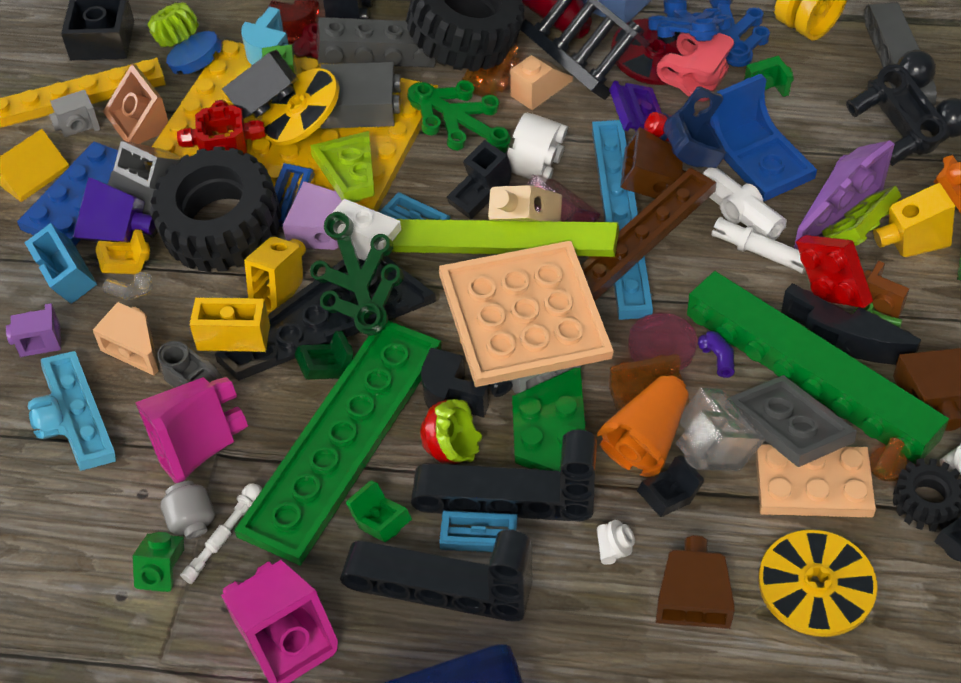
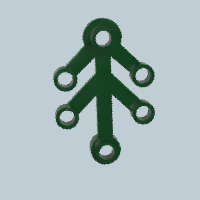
(358, 278)

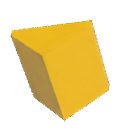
(31, 166)

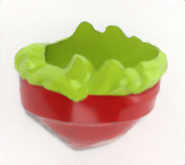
(450, 432)

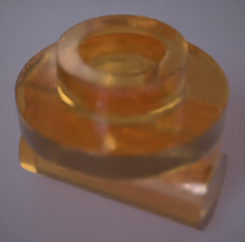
(888, 461)

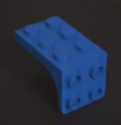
(753, 142)

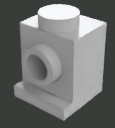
(73, 114)

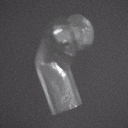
(129, 291)

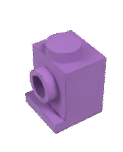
(35, 332)

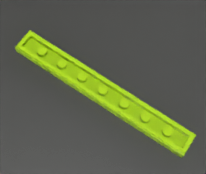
(502, 237)

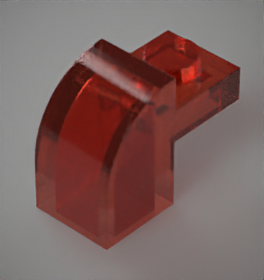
(296, 16)

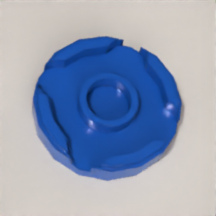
(194, 52)

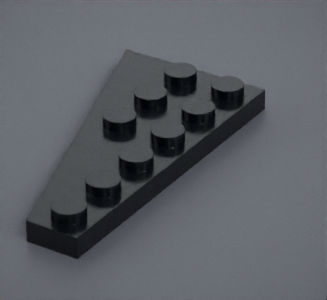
(306, 323)

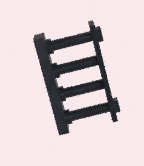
(577, 62)

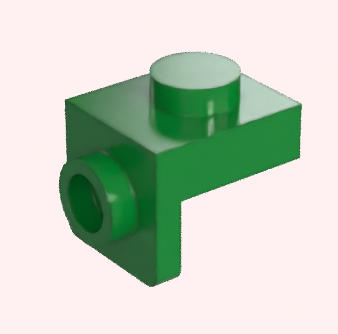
(376, 513)
(155, 561)

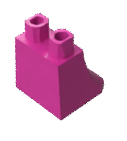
(189, 424)
(281, 622)

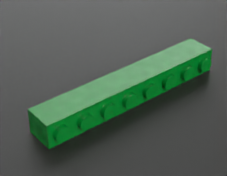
(816, 366)

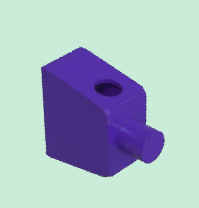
(110, 214)

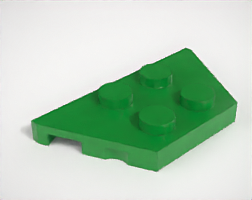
(544, 416)

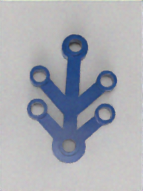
(680, 20)
(742, 53)

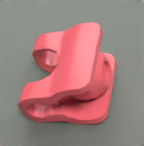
(699, 66)

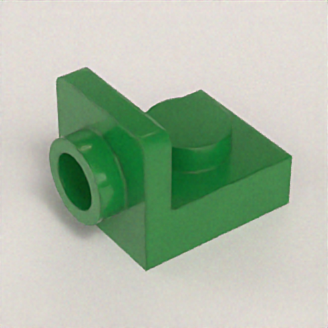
(774, 71)

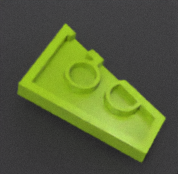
(347, 165)
(863, 216)

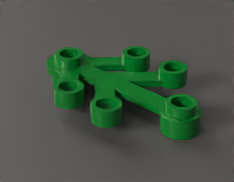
(425, 97)

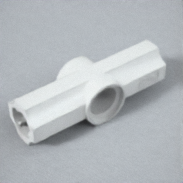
(745, 205)

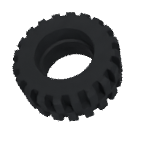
(465, 31)
(206, 179)

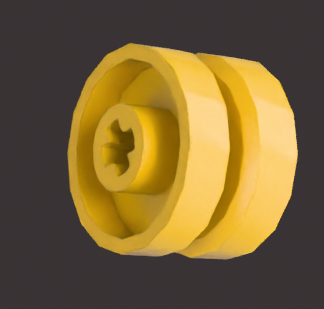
(809, 17)

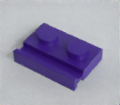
(633, 104)

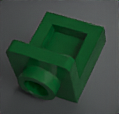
(325, 360)

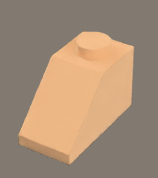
(536, 81)
(127, 337)

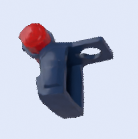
(690, 133)

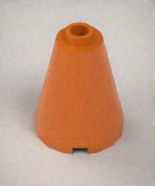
(646, 426)

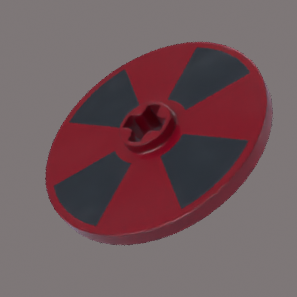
(642, 62)

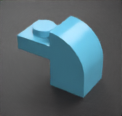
(265, 33)

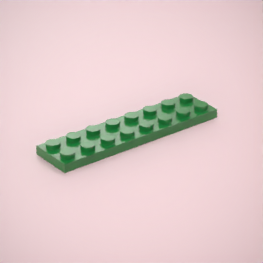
(336, 444)

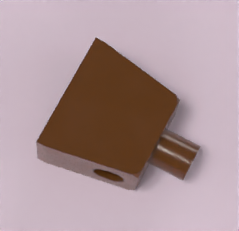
(649, 165)
(934, 380)
(696, 588)

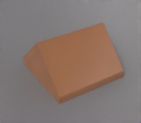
(136, 108)

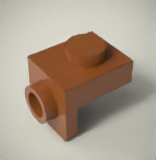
(887, 295)

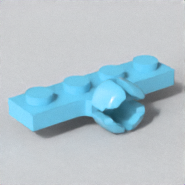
(71, 412)

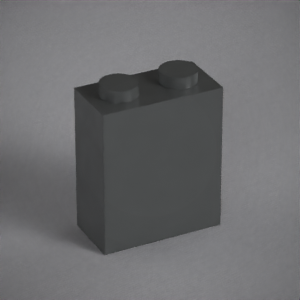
(364, 95)

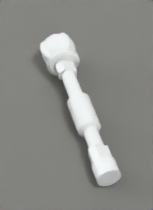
(222, 533)

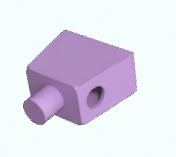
(308, 215)

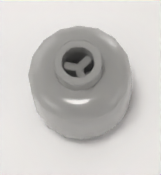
(187, 509)

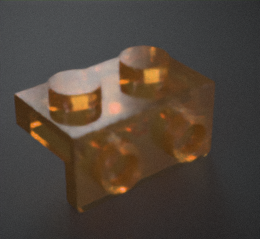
(494, 79)
(632, 378)

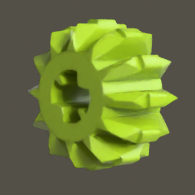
(173, 24)

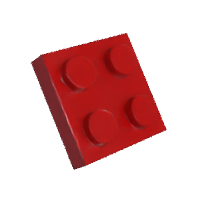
(834, 270)

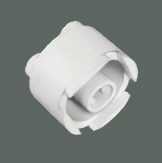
(536, 146)

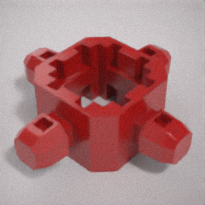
(221, 118)

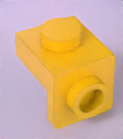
(123, 256)

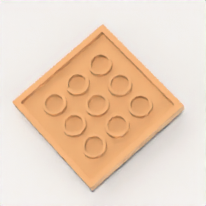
(524, 313)

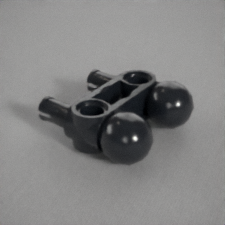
(908, 105)

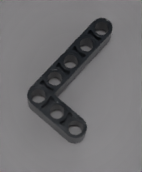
(524, 492)
(446, 582)

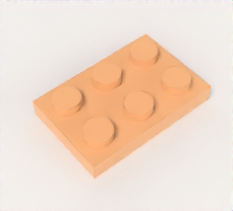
(825, 487)

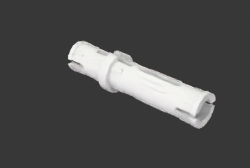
(759, 244)

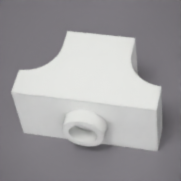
(367, 225)

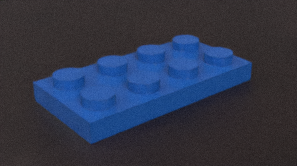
(64, 197)

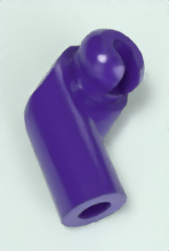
(725, 353)

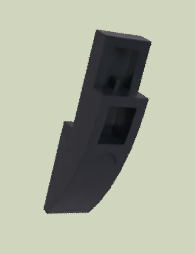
(858, 335)

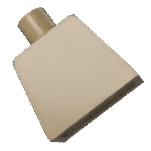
(518, 202)

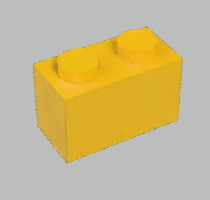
(230, 324)

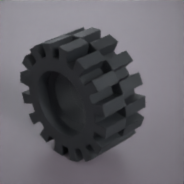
(921, 510)

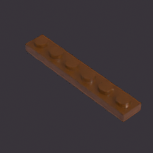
(648, 229)

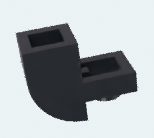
(485, 169)
(444, 380)

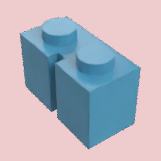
(60, 263)

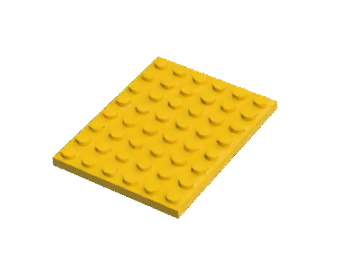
(387, 144)

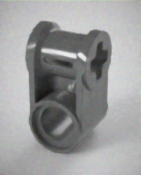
(183, 365)

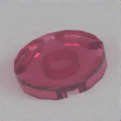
(662, 335)

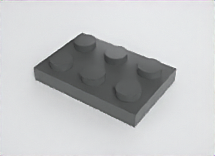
(793, 421)

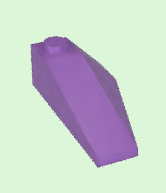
(849, 183)

